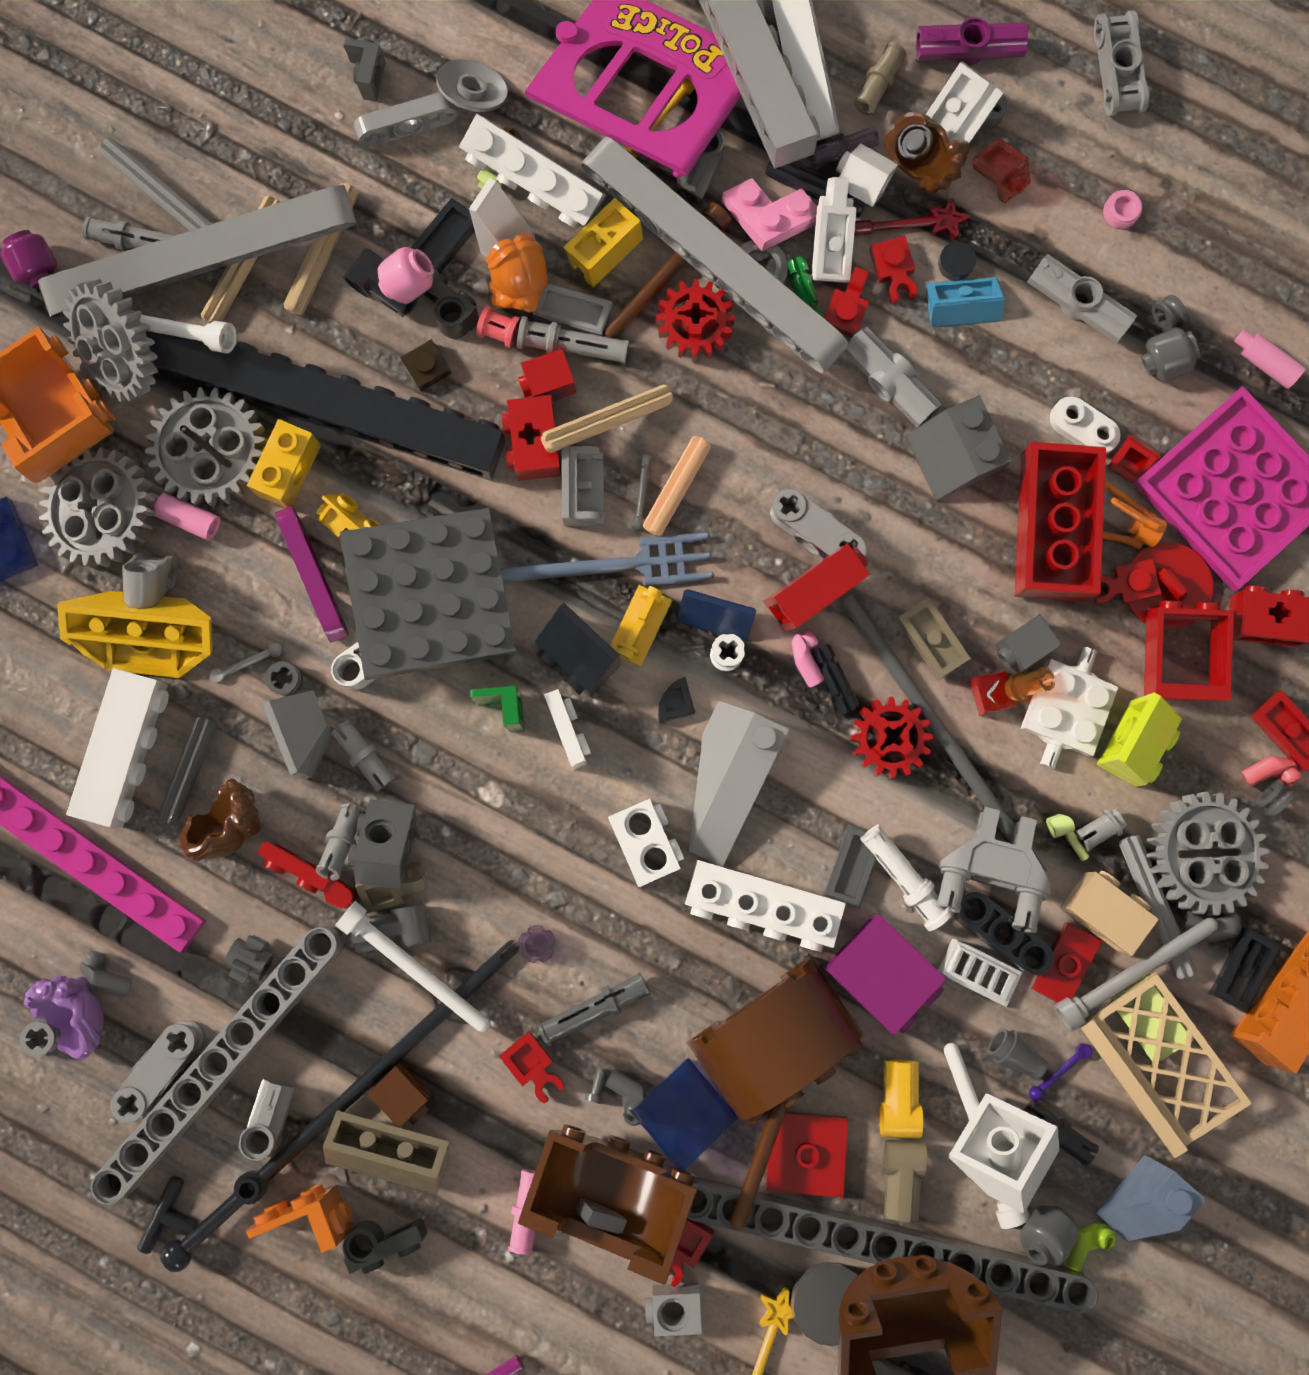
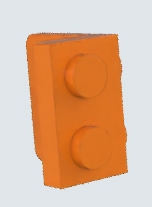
(324, 1208)

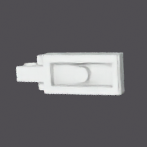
(834, 234)

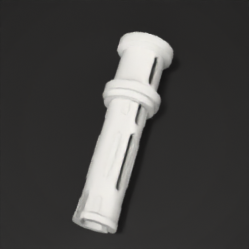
(917, 891)

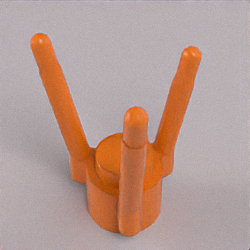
(1143, 525)

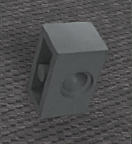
(383, 843)

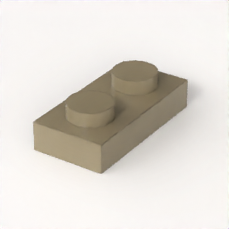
(933, 638)

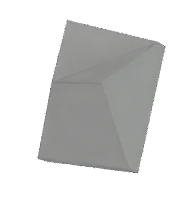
(299, 731)

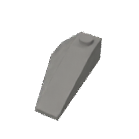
(733, 765)

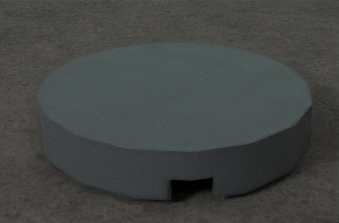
(818, 1301)

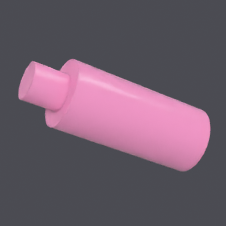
(1270, 358)
(185, 515)

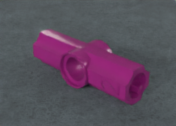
(992, 41)

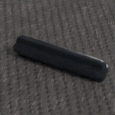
(811, 183)

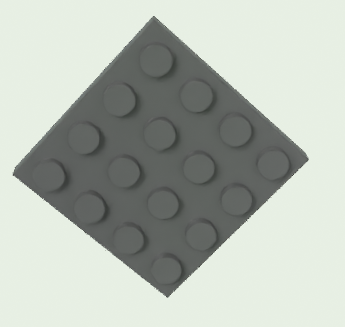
(427, 593)

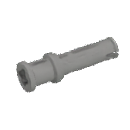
(551, 341)

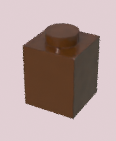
(401, 1096)

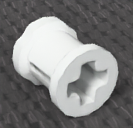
(725, 641)

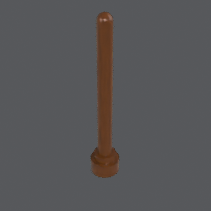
(718, 218)
(757, 1167)

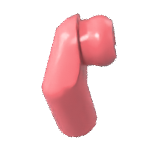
(1273, 767)

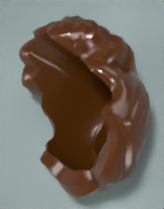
(925, 151)
(224, 827)

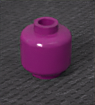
(27, 257)

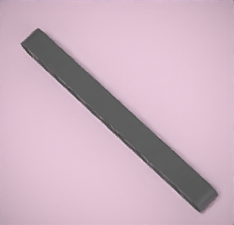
(906, 1240)

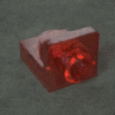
(1004, 168)

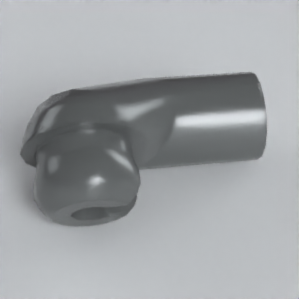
(1228, 925)
(98, 976)
(631, 1093)

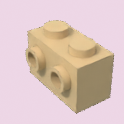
(1109, 912)

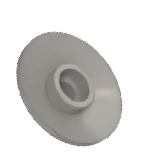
(471, 85)

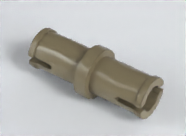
(880, 78)

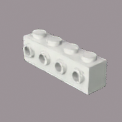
(533, 171)
(118, 749)
(764, 904)

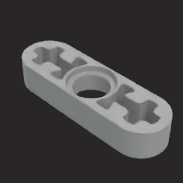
(404, 119)

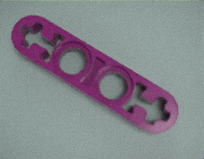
(311, 574)

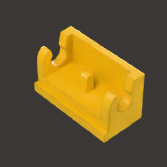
(604, 242)

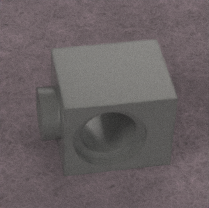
(1027, 645)

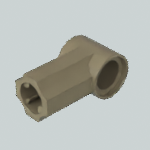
(904, 1167)

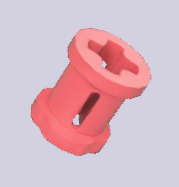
(489, 318)

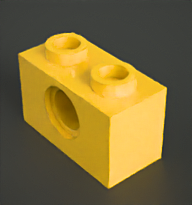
(284, 464)

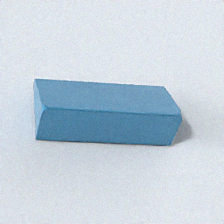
(965, 302)

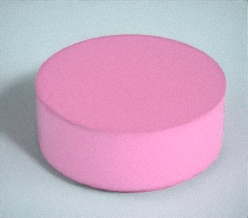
(1122, 209)

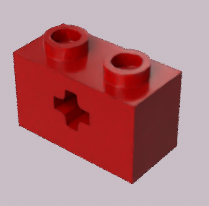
(526, 417)
(1256, 626)

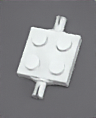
(1072, 711)

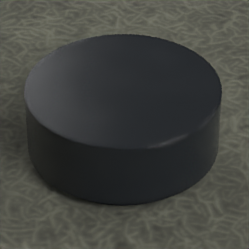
(957, 261)

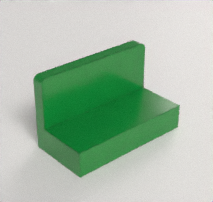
(511, 704)

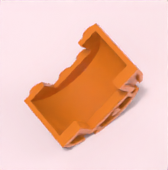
(47, 407)

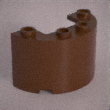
(778, 1043)
(632, 1183)
(915, 1309)

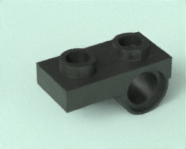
(449, 301)
(401, 1241)

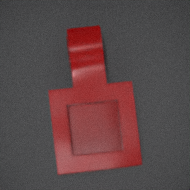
(846, 308)

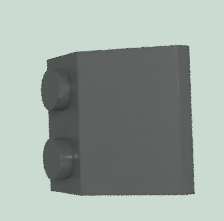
(958, 448)

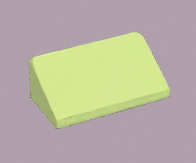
(1148, 1026)

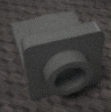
(368, 66)

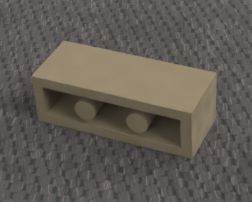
(386, 1152)

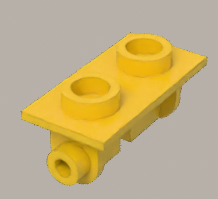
(341, 513)
(640, 624)

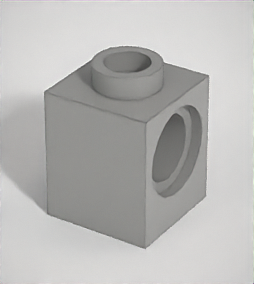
(687, 1322)

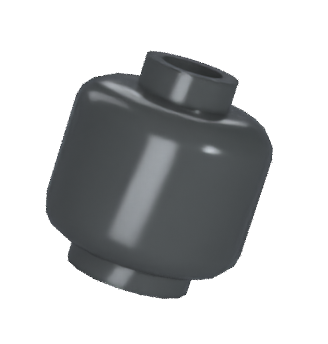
(1171, 354)
(1049, 1236)

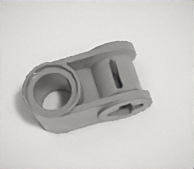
(147, 579)

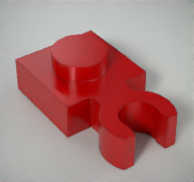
(893, 264)
(1132, 582)
(528, 1062)
(691, 1247)

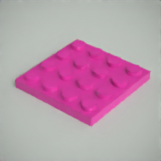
(1233, 489)

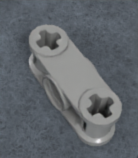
(1119, 40)
(812, 525)
(157, 1071)

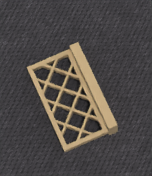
(1135, 1082)

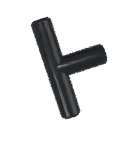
(165, 1217)

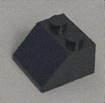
(576, 651)

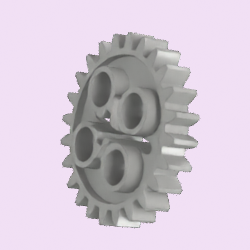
(110, 340)
(185, 472)
(97, 508)
(1204, 818)

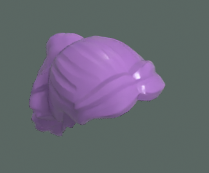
(70, 1008)

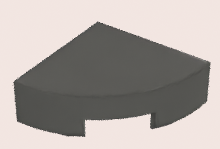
(600, 1216)

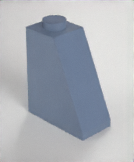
(1150, 1202)

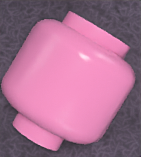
(405, 275)

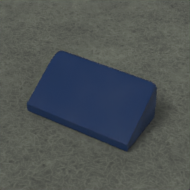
(716, 614)

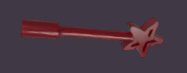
(942, 219)

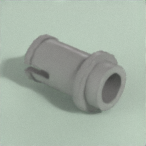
(1103, 828)

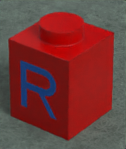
(547, 376)

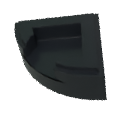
(675, 702)

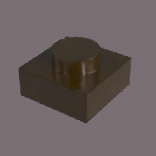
(426, 365)

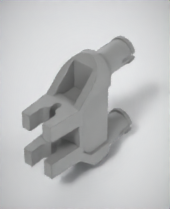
(999, 865)

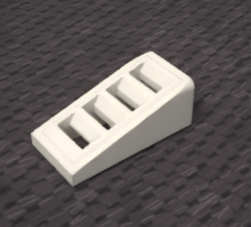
(952, 958)

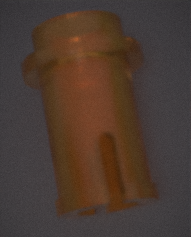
(1021, 687)

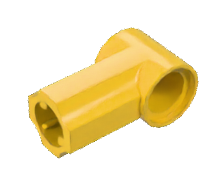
(901, 1112)

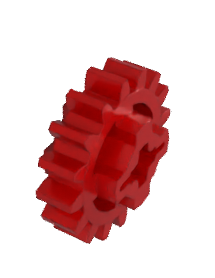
(678, 319)
(878, 725)

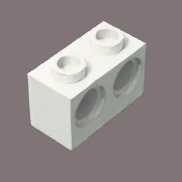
(636, 846)

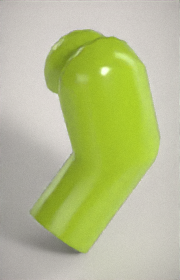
(1090, 1238)

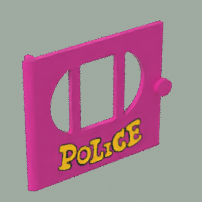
(661, 37)

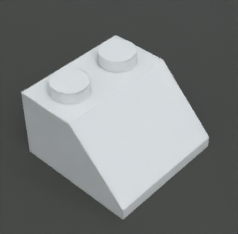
(1006, 1151)

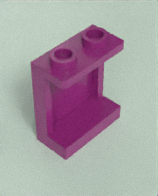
(885, 974)

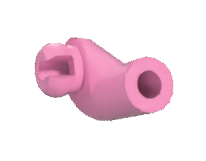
(804, 660)

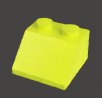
(1141, 740)

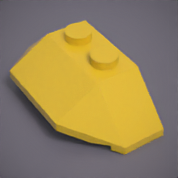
(146, 641)

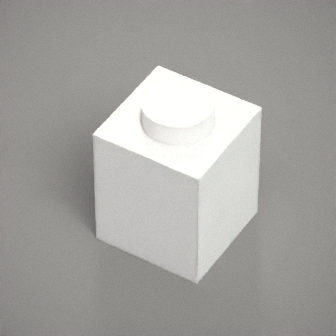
(867, 173)

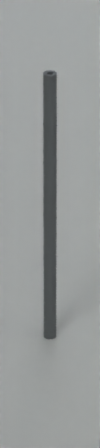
(936, 725)

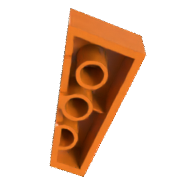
(1279, 1018)

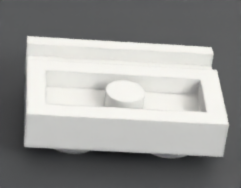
(964, 103)
(563, 713)

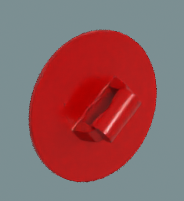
(1181, 578)

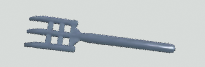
(641, 562)

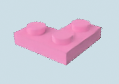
(769, 221)

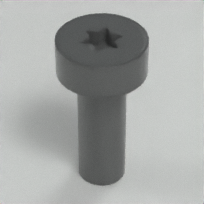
(597, 1087)

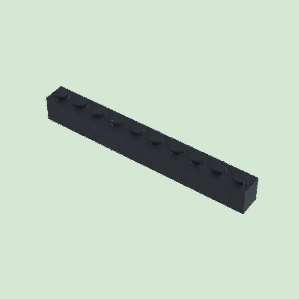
(334, 403)

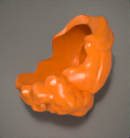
(517, 273)

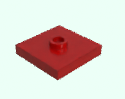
(809, 1155)

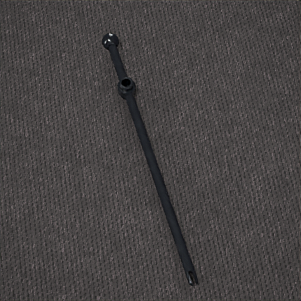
(178, 1253)

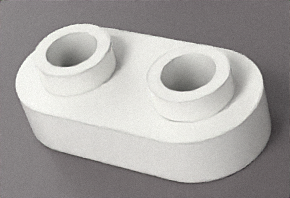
(1084, 428)

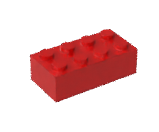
(1060, 522)

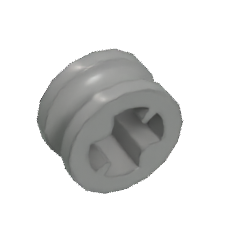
(27, 1038)

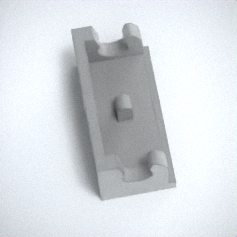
(582, 486)

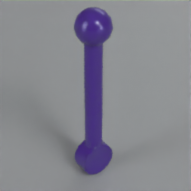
(1083, 1051)

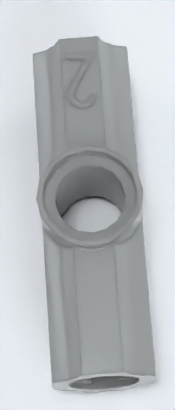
(1101, 311)
(892, 377)

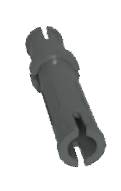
(594, 1009)

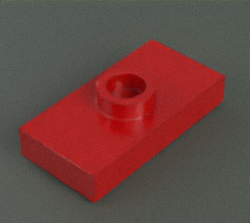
(1072, 957)

